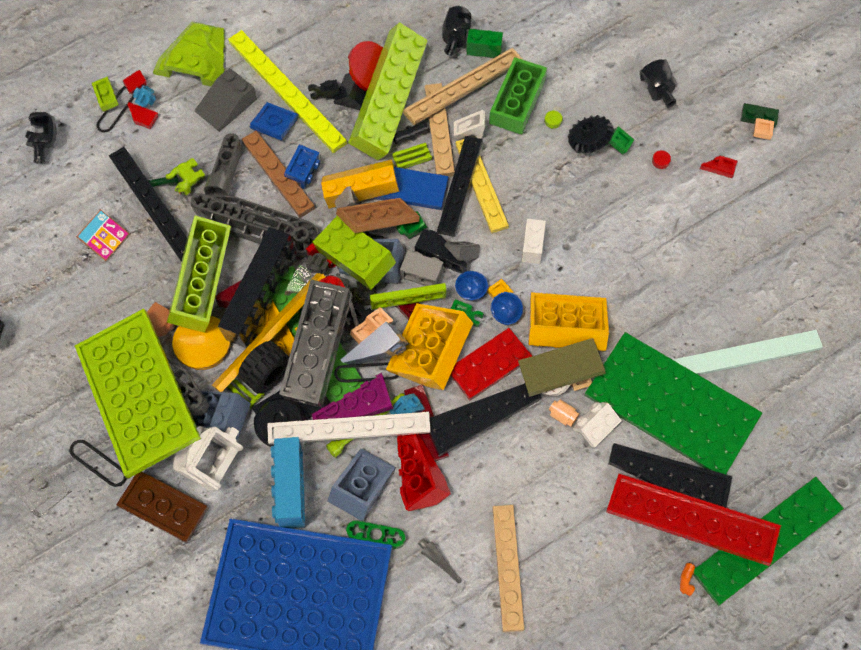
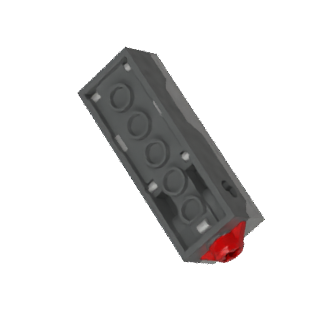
(316, 341)

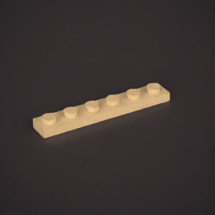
(440, 137)
(508, 569)

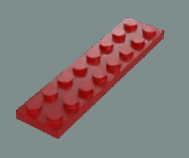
(694, 519)

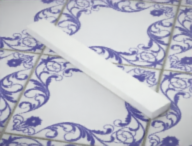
(351, 427)

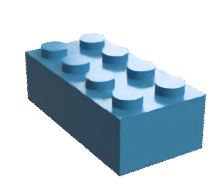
(289, 483)

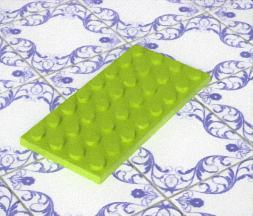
(136, 393)

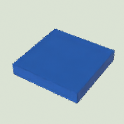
(274, 121)

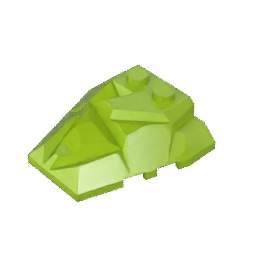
(195, 52)

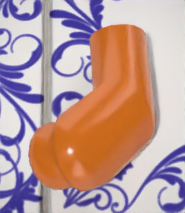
(685, 578)

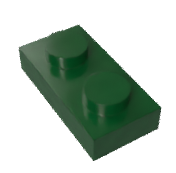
(751, 112)

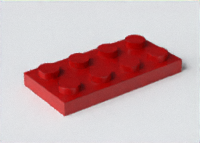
(489, 364)

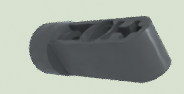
(221, 178)

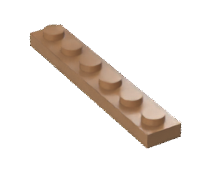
(275, 171)

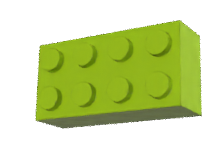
(354, 253)

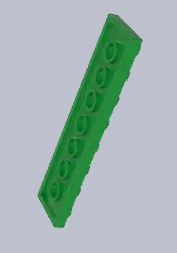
(799, 517)

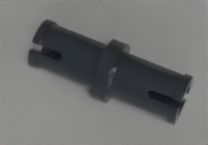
(410, 132)

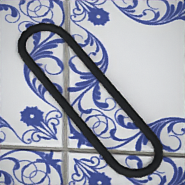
(97, 125)
(361, 365)
(90, 468)

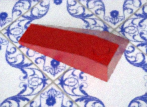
(421, 477)

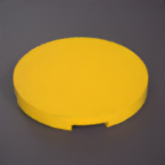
(200, 349)

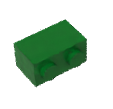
(484, 43)

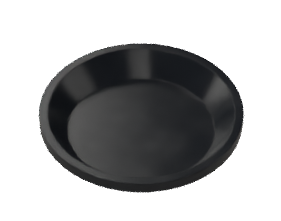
(276, 410)

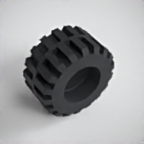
(263, 367)

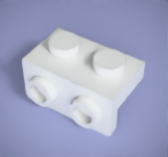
(597, 423)

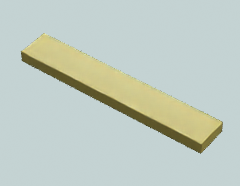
(486, 196)

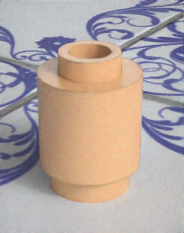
(563, 413)

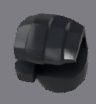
(454, 28)
(660, 81)
(41, 140)

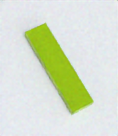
(408, 296)

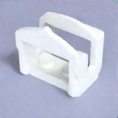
(192, 454)

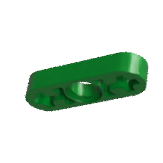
(391, 533)

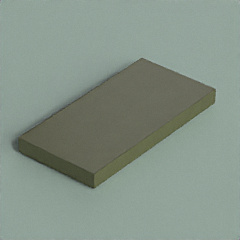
(561, 367)

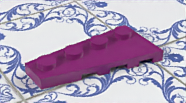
(367, 400)

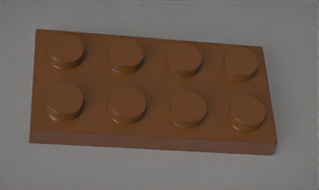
(162, 506)

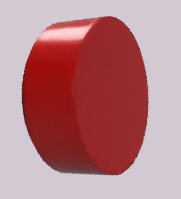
(661, 159)

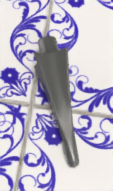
(432, 553)

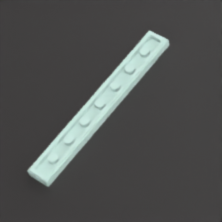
(752, 353)

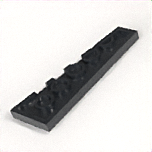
(466, 422)
(673, 474)

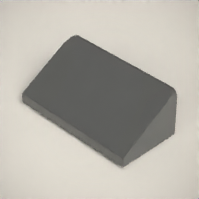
(463, 250)

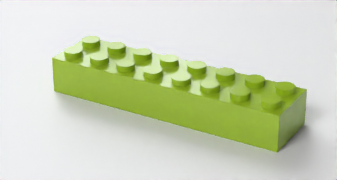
(388, 92)

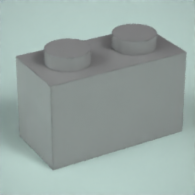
(421, 269)

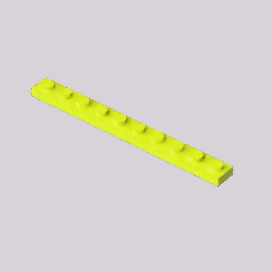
(287, 91)

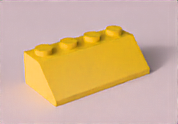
(365, 181)

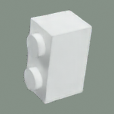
(533, 241)

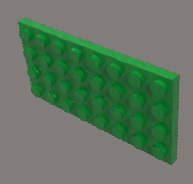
(674, 404)

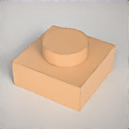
(763, 128)

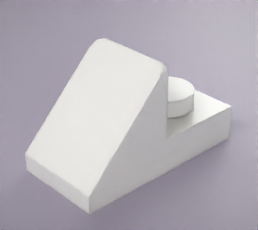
(469, 125)

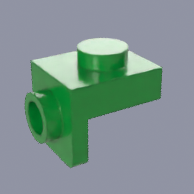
(412, 229)

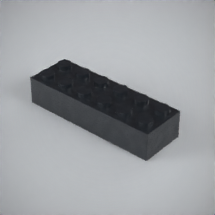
(258, 288)

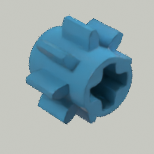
(144, 96)

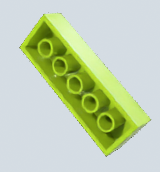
(199, 274)

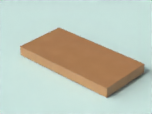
(377, 215)

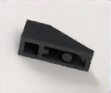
(433, 245)

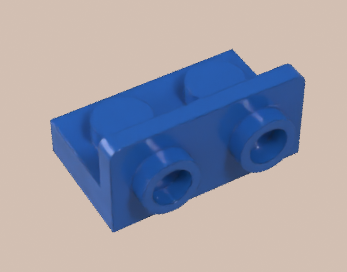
(303, 165)

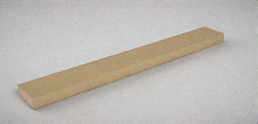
(460, 87)

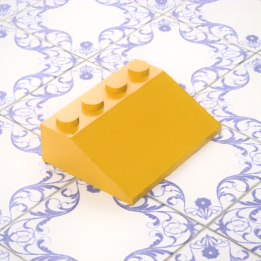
(567, 319)
(433, 347)

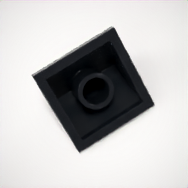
(350, 94)

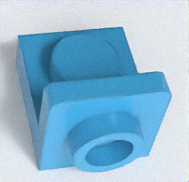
(407, 404)

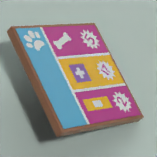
(102, 235)

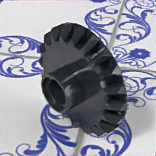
(590, 134)

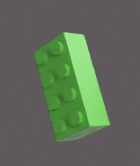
(518, 95)

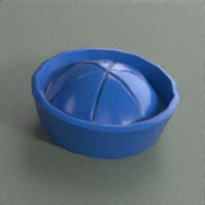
(471, 285)
(507, 308)

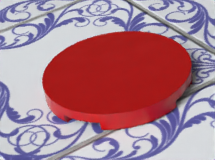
(363, 61)

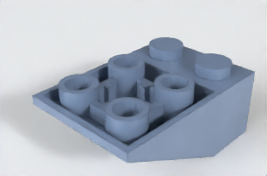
(223, 412)

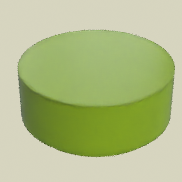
(553, 119)

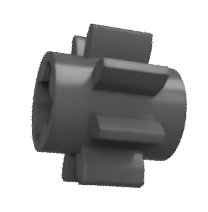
(317, 263)

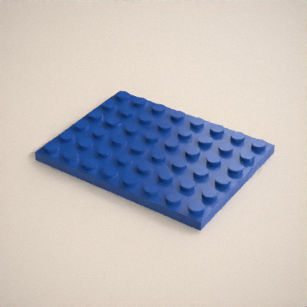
(295, 590)

